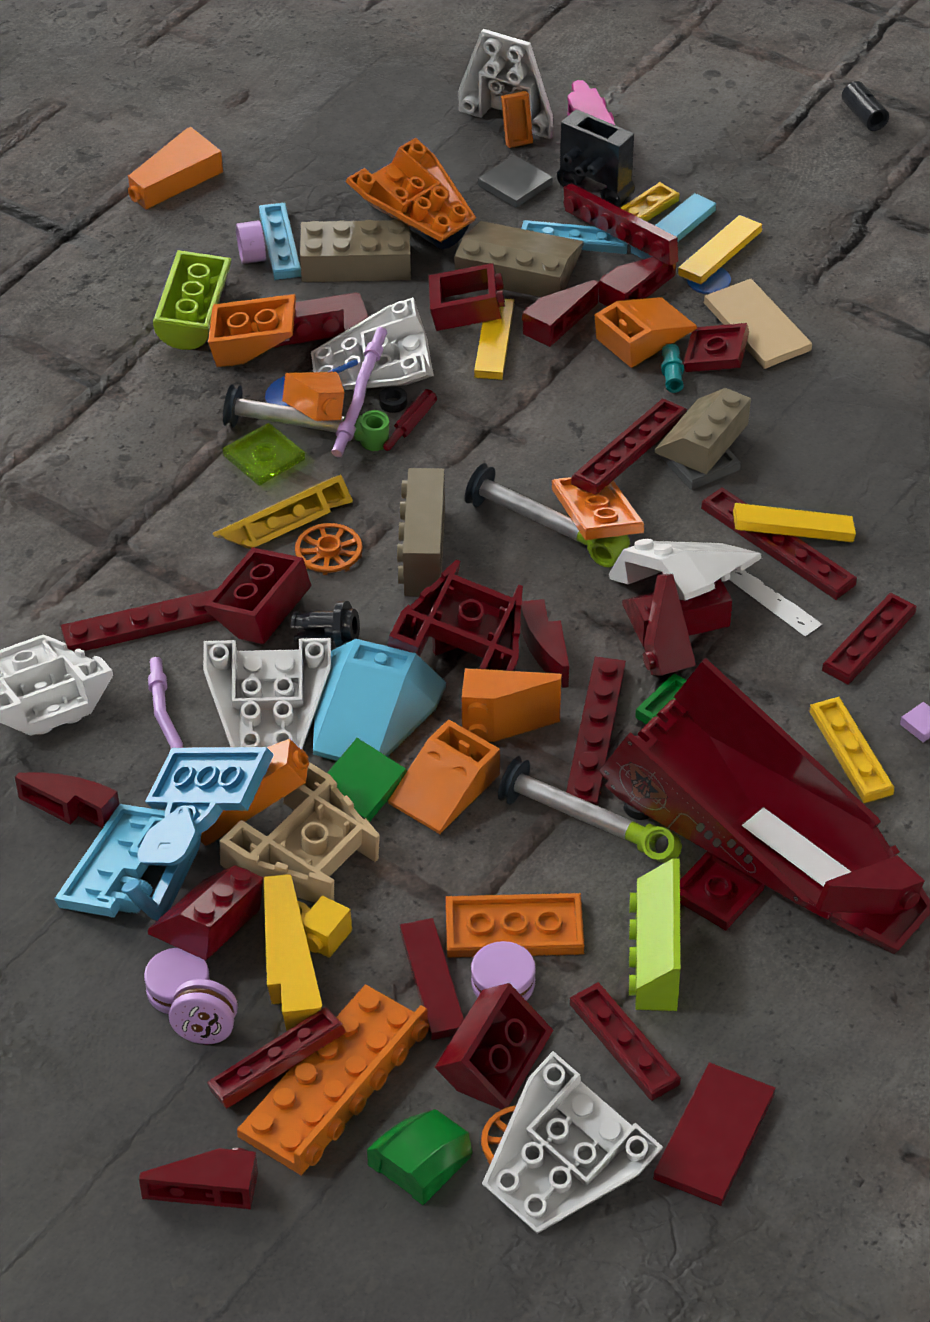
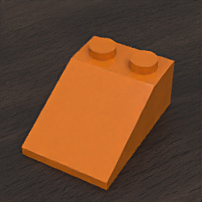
(249, 328)
(509, 702)

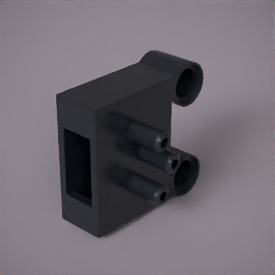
(598, 152)

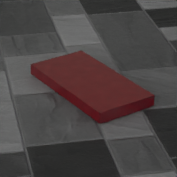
(714, 1134)

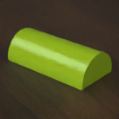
(188, 299)

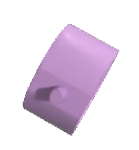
(250, 242)

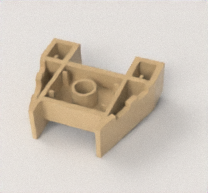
(308, 842)

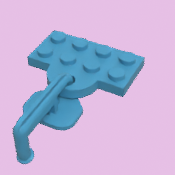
(194, 791)

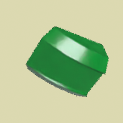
(421, 1153)

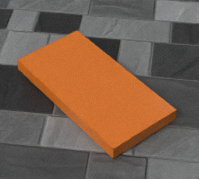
(600, 514)
(535, 921)

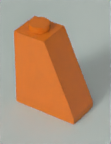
(315, 394)

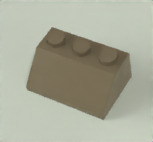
(706, 430)

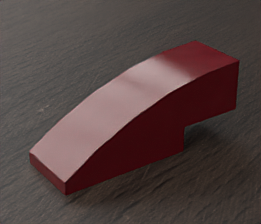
(544, 639)
(68, 796)

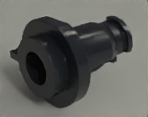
(339, 625)

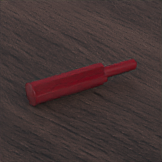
(411, 417)

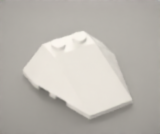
(692, 564)
(48, 684)

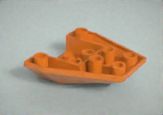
(415, 192)

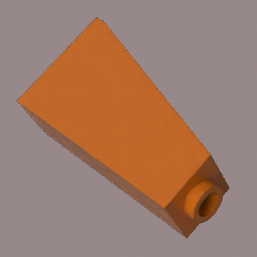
(175, 168)
(284, 775)

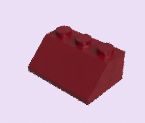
(259, 594)
(701, 613)
(211, 912)
(494, 1047)

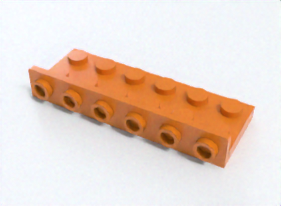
(334, 1082)

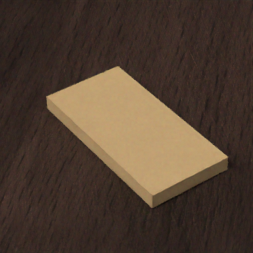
(771, 333)

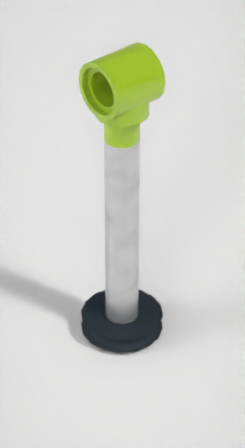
(482, 486)
(518, 782)

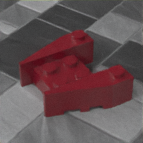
(464, 617)

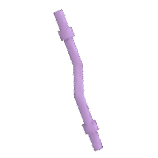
(346, 428)
(158, 685)

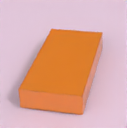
(517, 119)

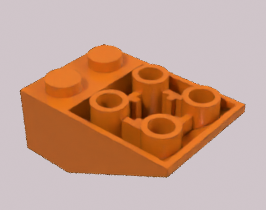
(640, 328)
(446, 776)

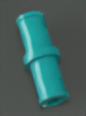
(672, 368)

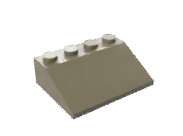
(527, 259)

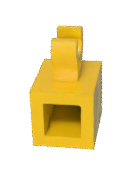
(325, 925)

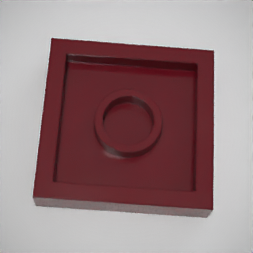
(716, 347)
(718, 890)

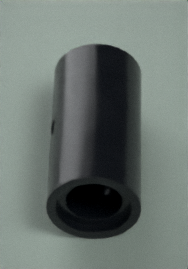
(865, 106)

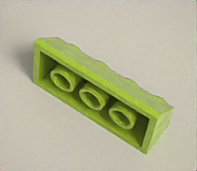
(657, 939)

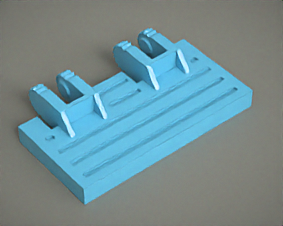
(109, 864)

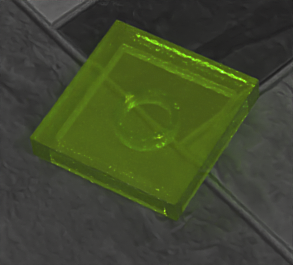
(263, 454)

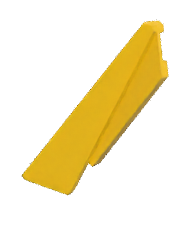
(287, 514)
(288, 957)

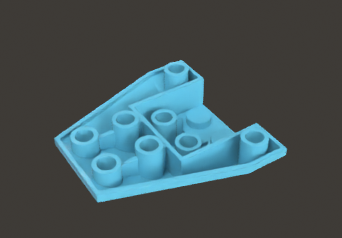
(373, 697)

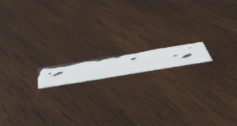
(774, 601)

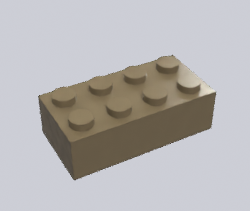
(355, 251)
(422, 529)

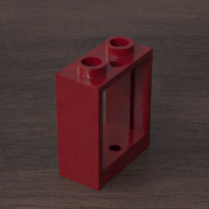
(467, 310)

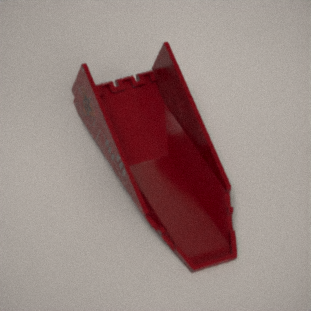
(721, 760)

